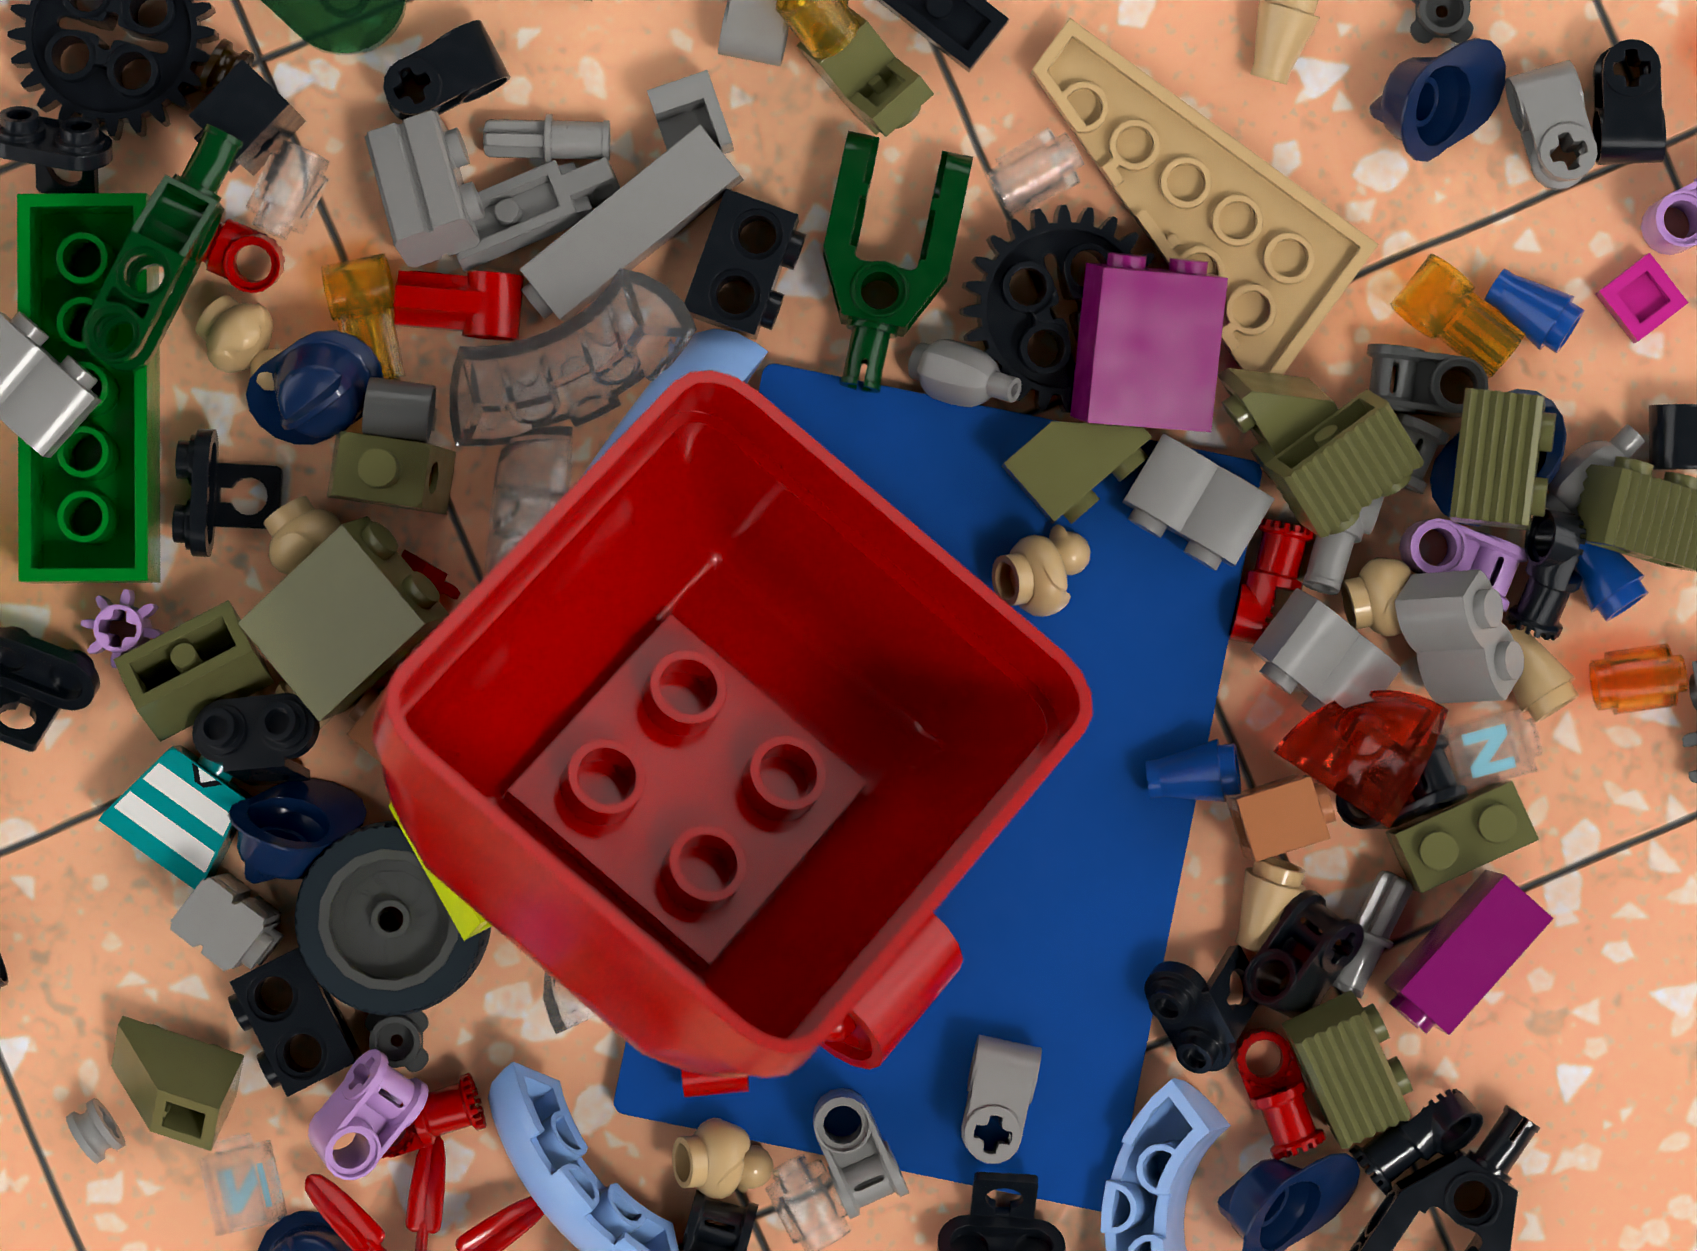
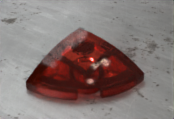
(1368, 750)

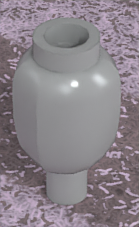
(960, 374)
(1568, 482)

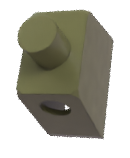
(391, 472)

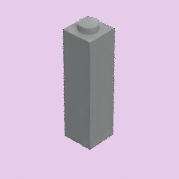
(629, 226)

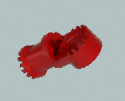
(223, 253)
(1275, 568)
(1279, 1096)
(443, 1113)

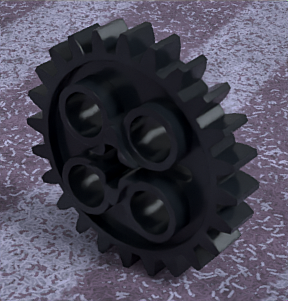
(98, 87)
(1008, 325)

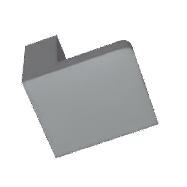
(685, 105)

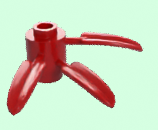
(423, 1211)

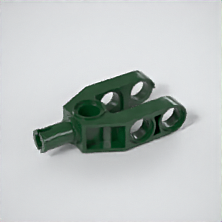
(168, 234)
(913, 287)

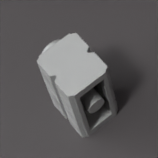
(424, 189)
(228, 923)

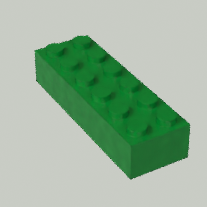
(97, 499)

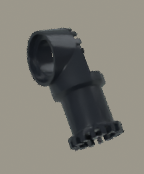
(1552, 555)
(1437, 1129)

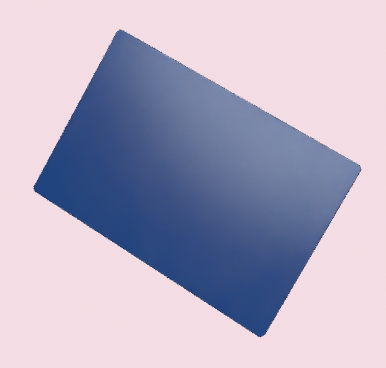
(1087, 873)

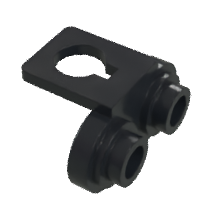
(58, 144)
(197, 519)
(41, 678)
(257, 737)
(1197, 1012)
(1001, 1227)

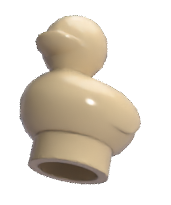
(238, 337)
(297, 532)
(1038, 571)
(1372, 595)
(720, 1160)

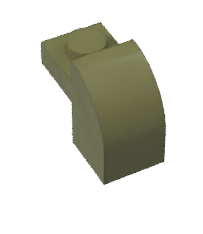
(873, 81)

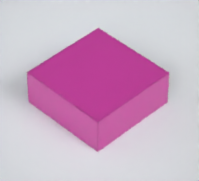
(1641, 298)

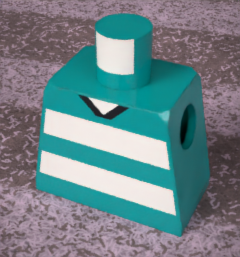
(179, 814)

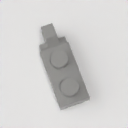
(537, 207)

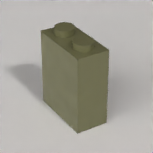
(344, 617)

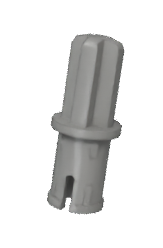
(546, 139)
(1378, 920)

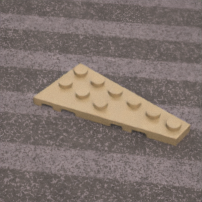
(1207, 199)

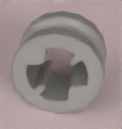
(95, 1130)

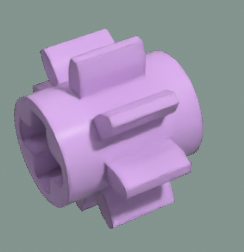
(110, 612)

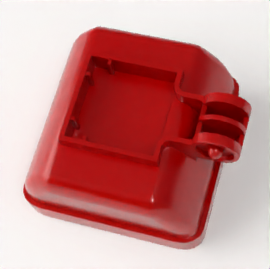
(726, 742)

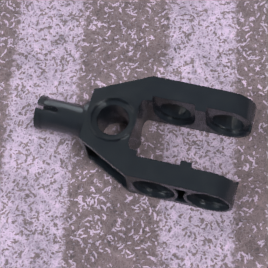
(1439, 1180)

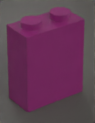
(1149, 344)
(1466, 953)

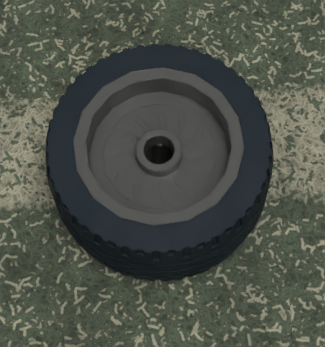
(353, 951)

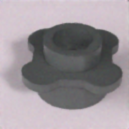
(1430, 26)
(411, 1028)

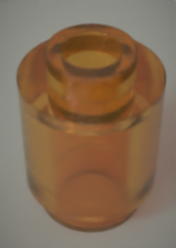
(1638, 679)

